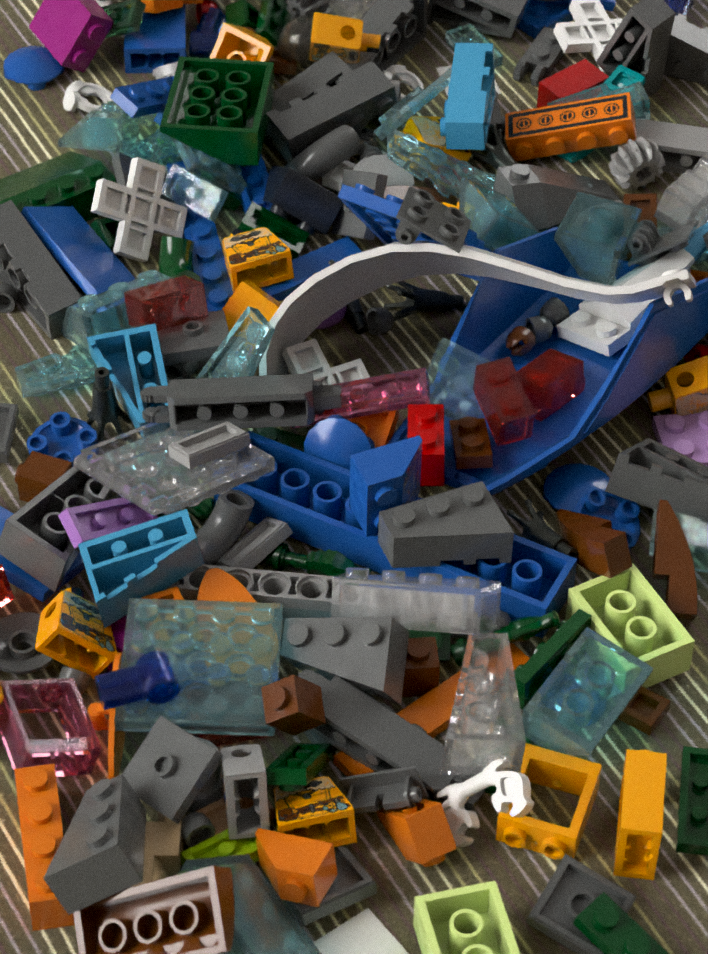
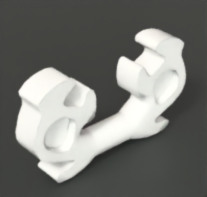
(511, 788)

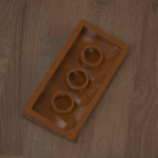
(163, 917)

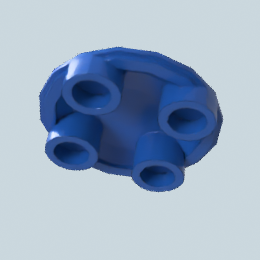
(32, 67)
(62, 437)
(336, 440)
(570, 482)
(608, 506)

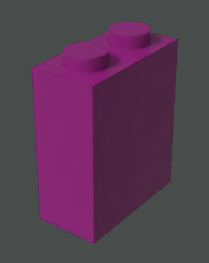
(71, 30)

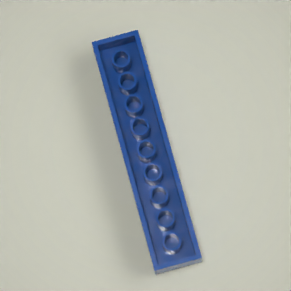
(315, 505)

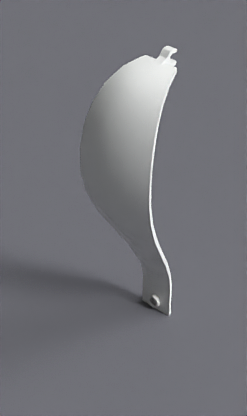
(394, 262)

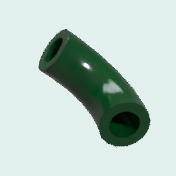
(176, 257)

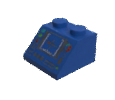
(384, 480)

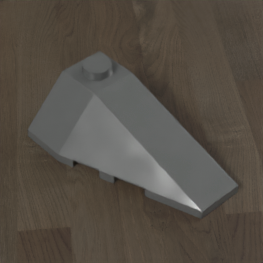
(546, 193)

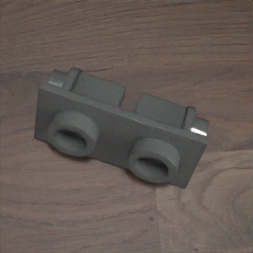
(388, 788)

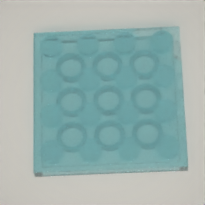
(219, 658)

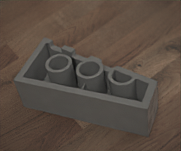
(33, 272)

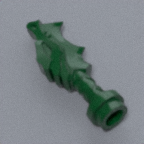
(324, 563)
(517, 631)

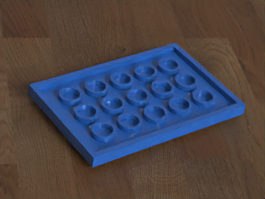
(381, 214)

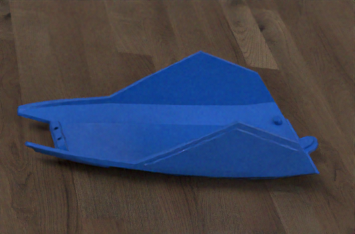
(610, 382)

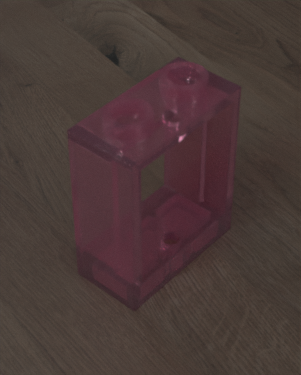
(70, 755)

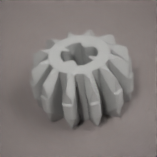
(636, 163)

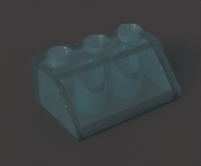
(103, 129)
(597, 236)
(104, 311)
(584, 695)

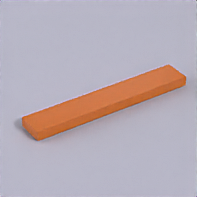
(429, 712)

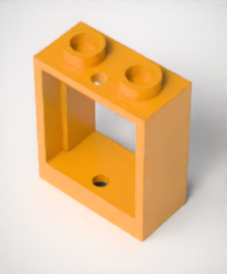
(563, 774)
(640, 814)

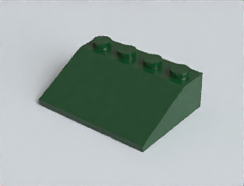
(220, 107)
(57, 182)

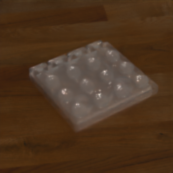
(144, 474)

